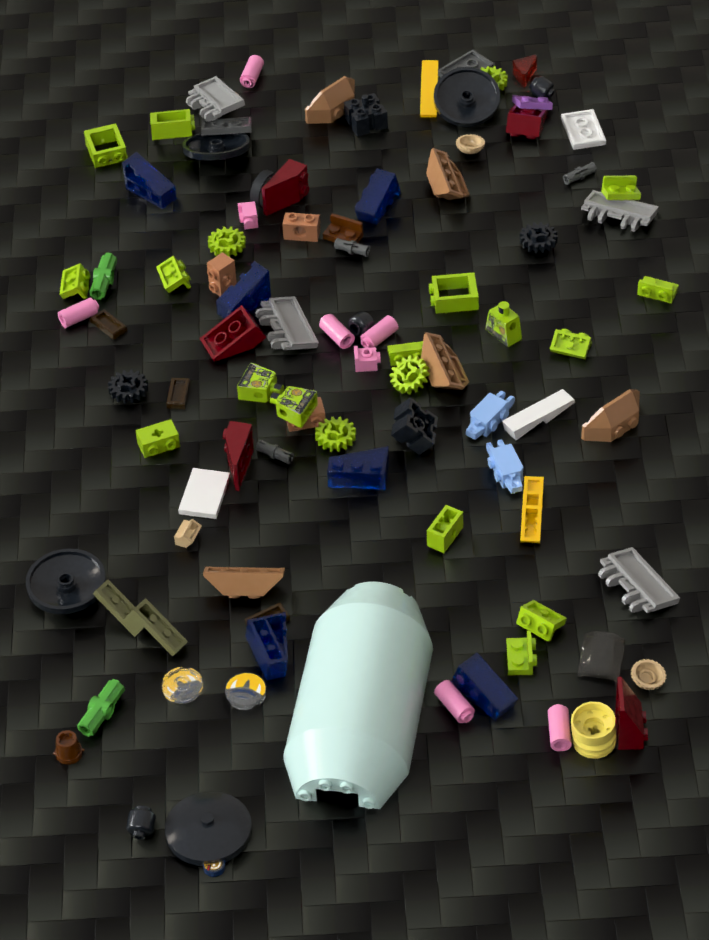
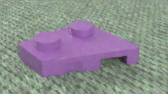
(527, 102)

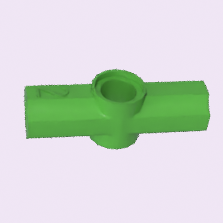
(103, 276)
(101, 707)

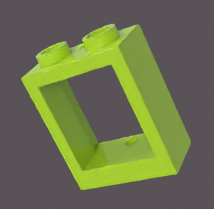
(171, 124)
(102, 136)
(458, 302)

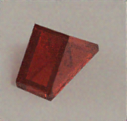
(524, 69)

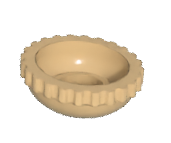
(470, 144)
(648, 674)

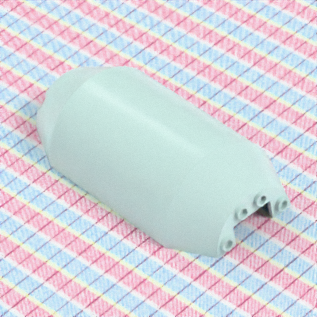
(360, 696)

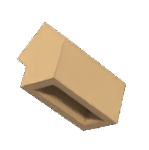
(186, 533)

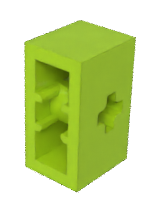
(157, 438)
(445, 528)

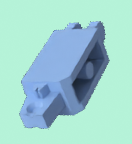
(489, 414)
(506, 466)

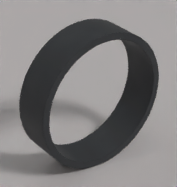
(257, 186)

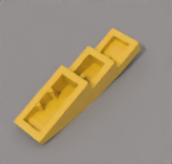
(429, 79)
(532, 509)

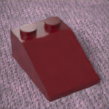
(525, 122)
(285, 187)
(233, 335)
(239, 450)
(629, 718)

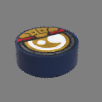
(214, 869)

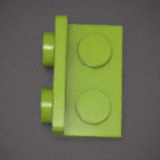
(620, 188)
(173, 274)
(75, 281)
(657, 289)
(570, 344)
(398, 351)
(540, 619)
(520, 655)

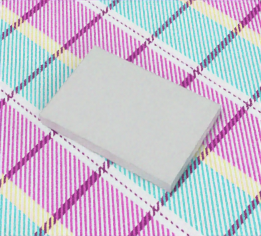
(583, 129)
(204, 493)

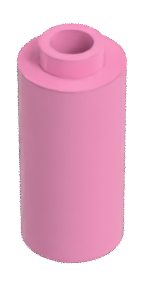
(251, 71)
(78, 312)
(336, 331)
(379, 332)
(454, 701)
(559, 728)

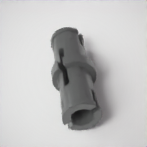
(579, 173)
(352, 247)
(274, 451)

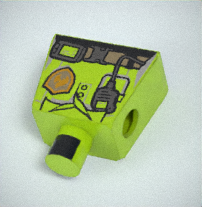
(504, 324)
(258, 384)
(295, 404)

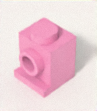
(248, 215)
(366, 359)

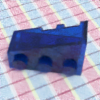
(147, 181)
(377, 196)
(247, 292)
(359, 469)
(269, 644)
(484, 687)

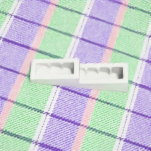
(544, 410)

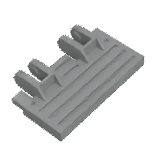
(215, 98)
(634, 212)
(288, 323)
(644, 586)

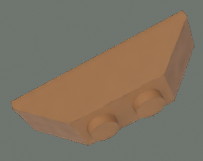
(330, 102)
(445, 176)
(443, 364)
(613, 418)
(243, 580)

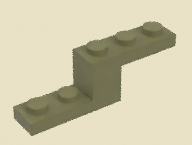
(140, 617)

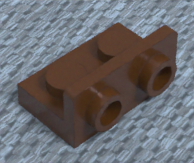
(343, 228)

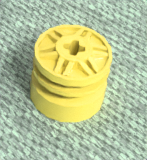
(593, 730)

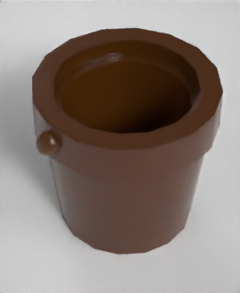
(68, 748)

